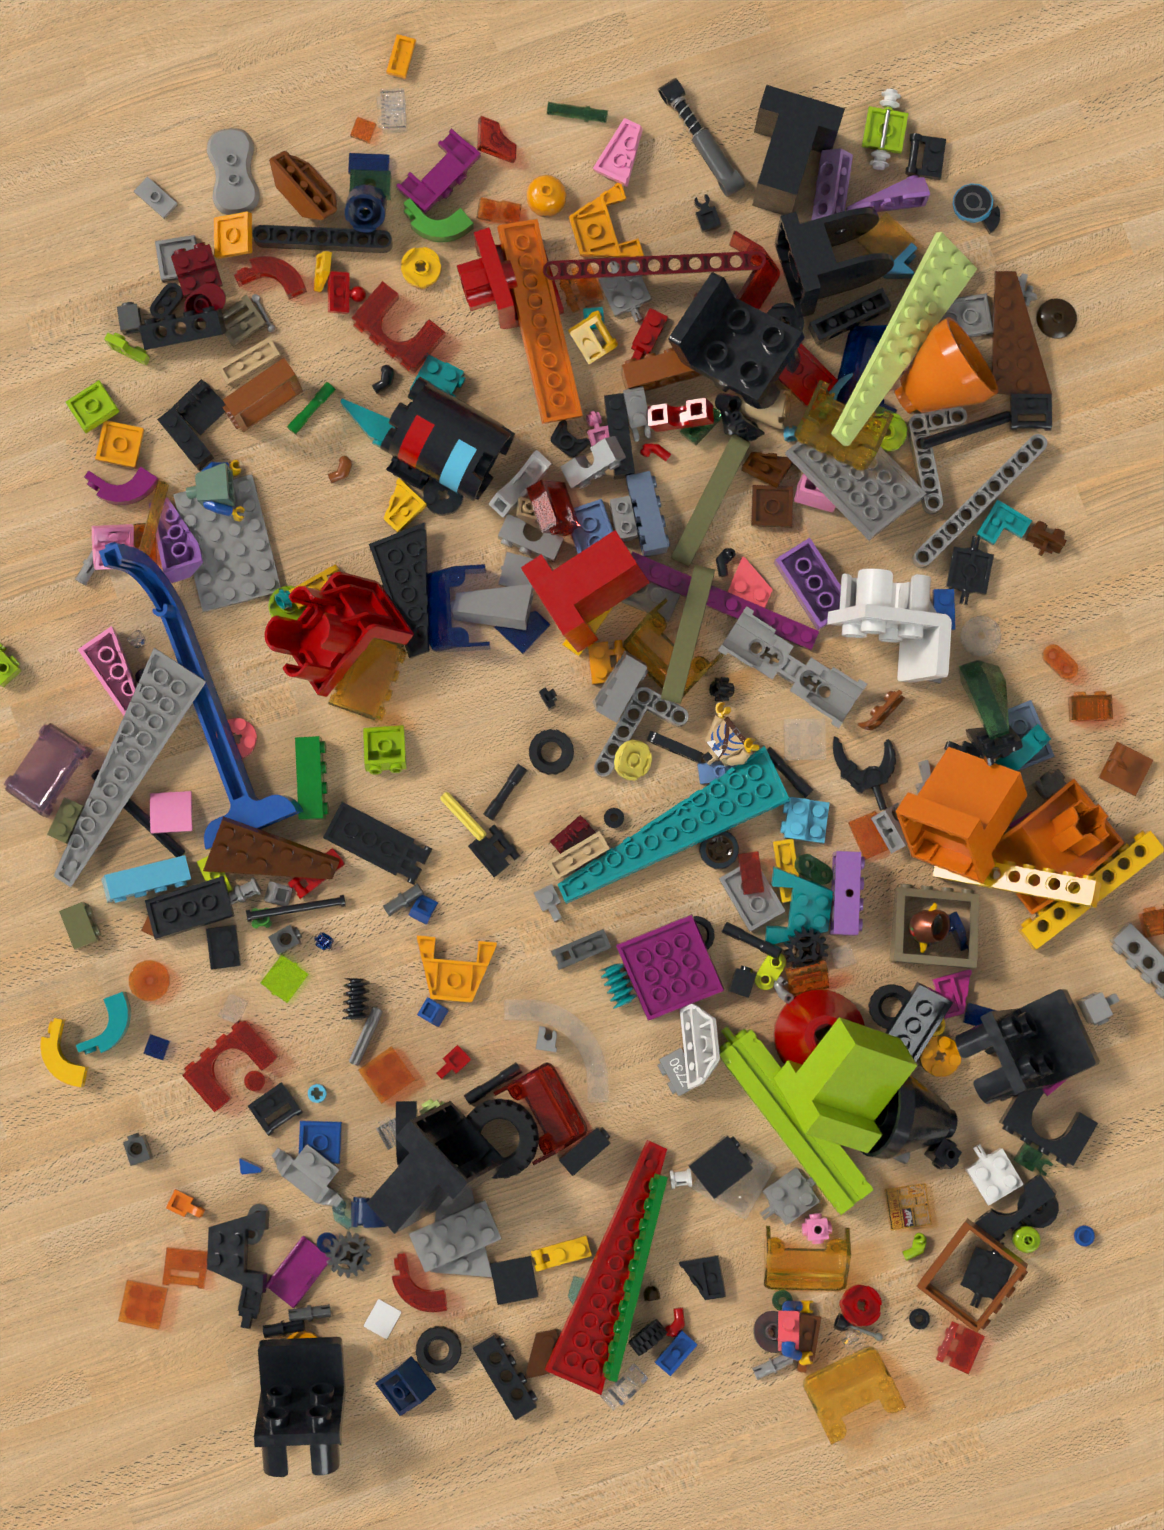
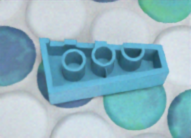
(146, 878)

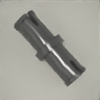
(403, 899)
(309, 1313)

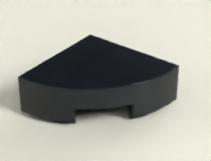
(992, 220)

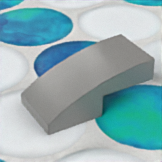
(925, 773)

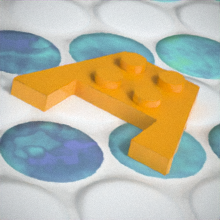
(595, 231)
(452, 978)

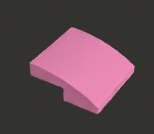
(106, 534)
(171, 812)

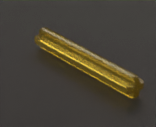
(153, 517)

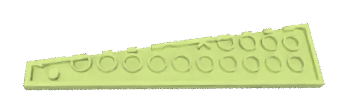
(926, 300)

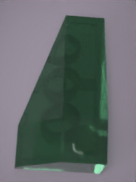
(988, 695)

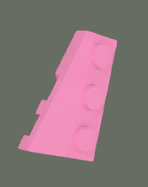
(620, 153)

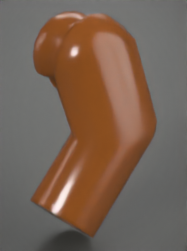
(342, 471)

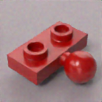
(340, 293)

